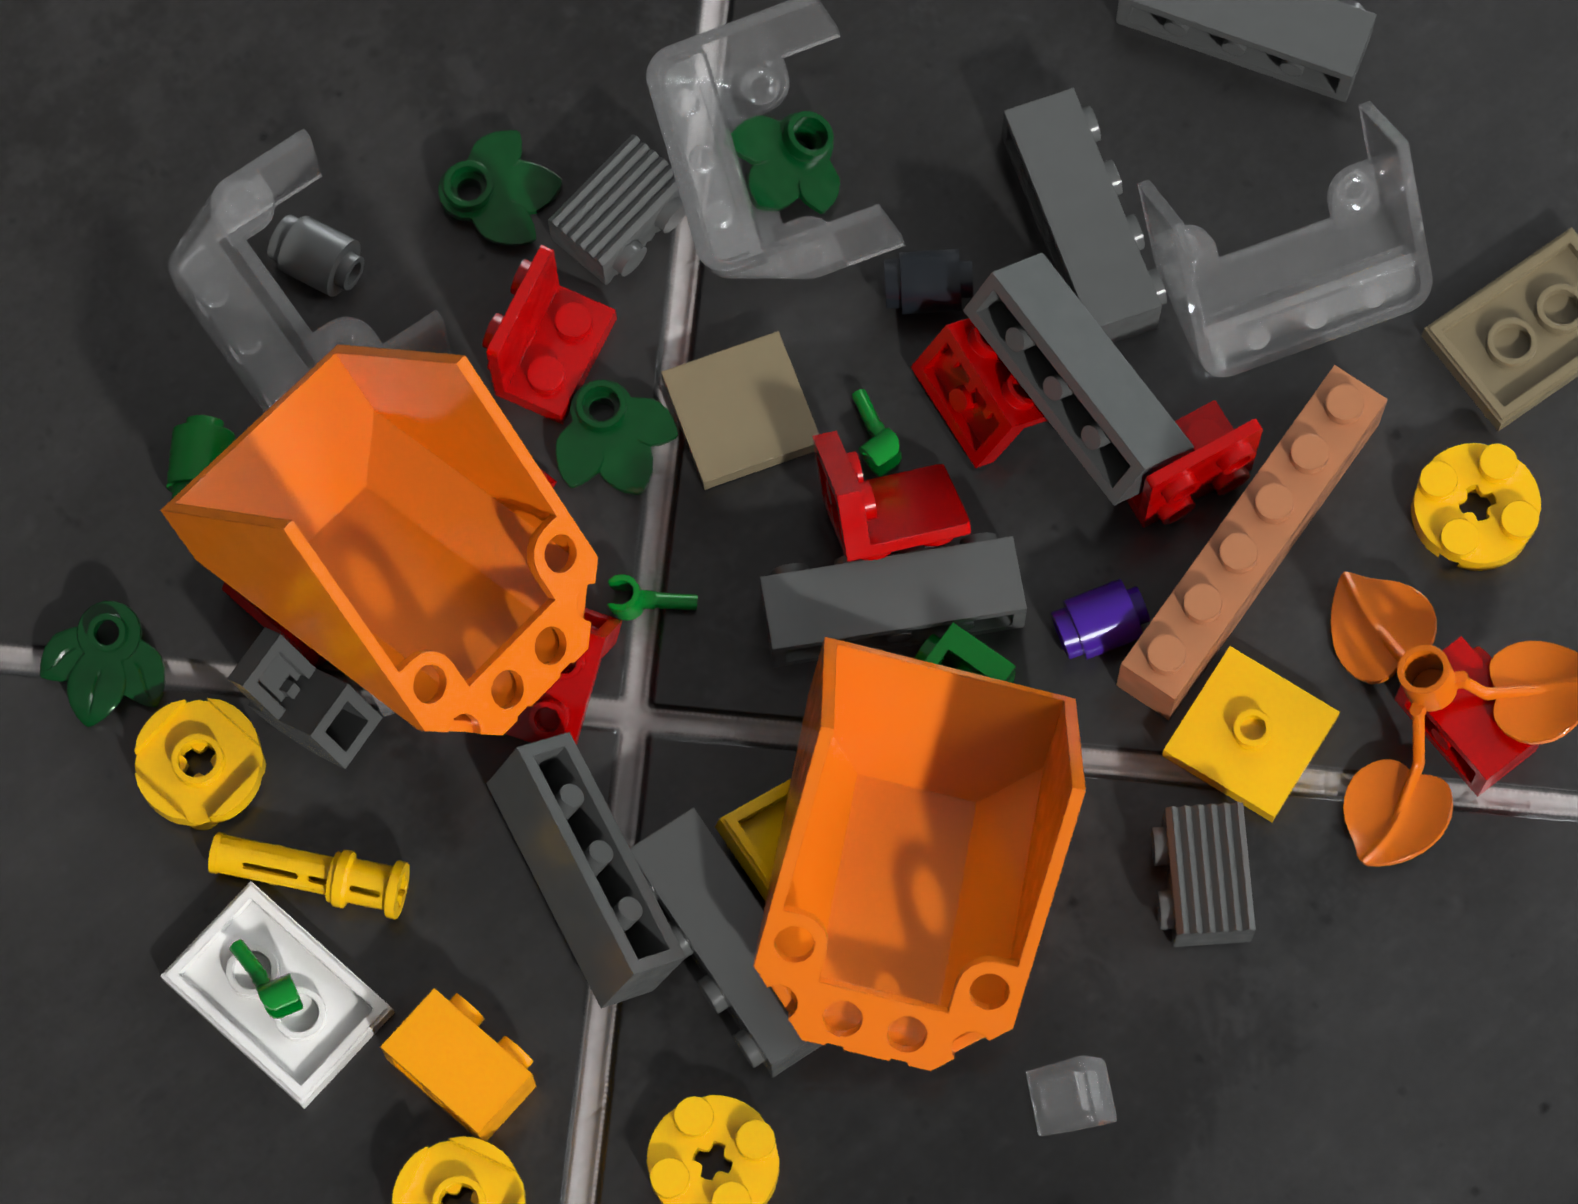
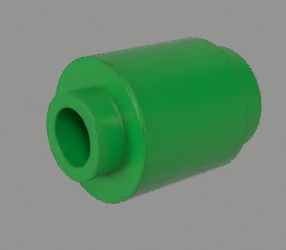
(194, 448)

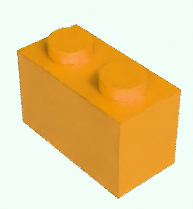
(460, 1063)

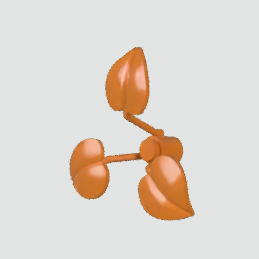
(1392, 629)

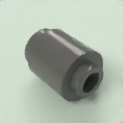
(316, 254)

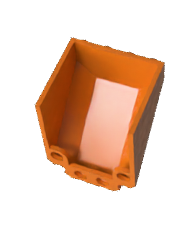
(400, 537)
(917, 854)

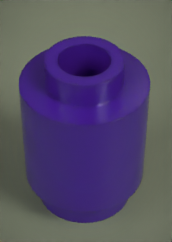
(1100, 620)

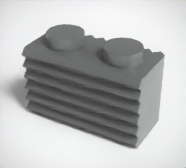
(619, 211)
(1205, 875)

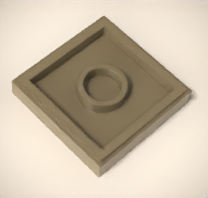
(741, 410)

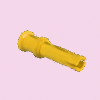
(339, 878)

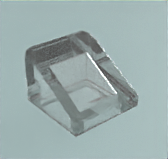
(1071, 1095)

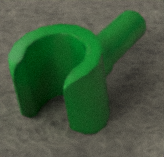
(882, 450)
(646, 599)
(277, 995)

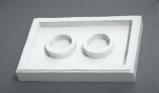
(301, 1048)

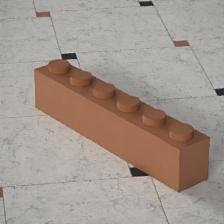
(1251, 542)

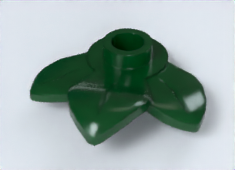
(782, 166)
(508, 189)
(613, 447)
(101, 672)

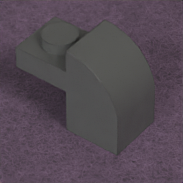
(303, 701)

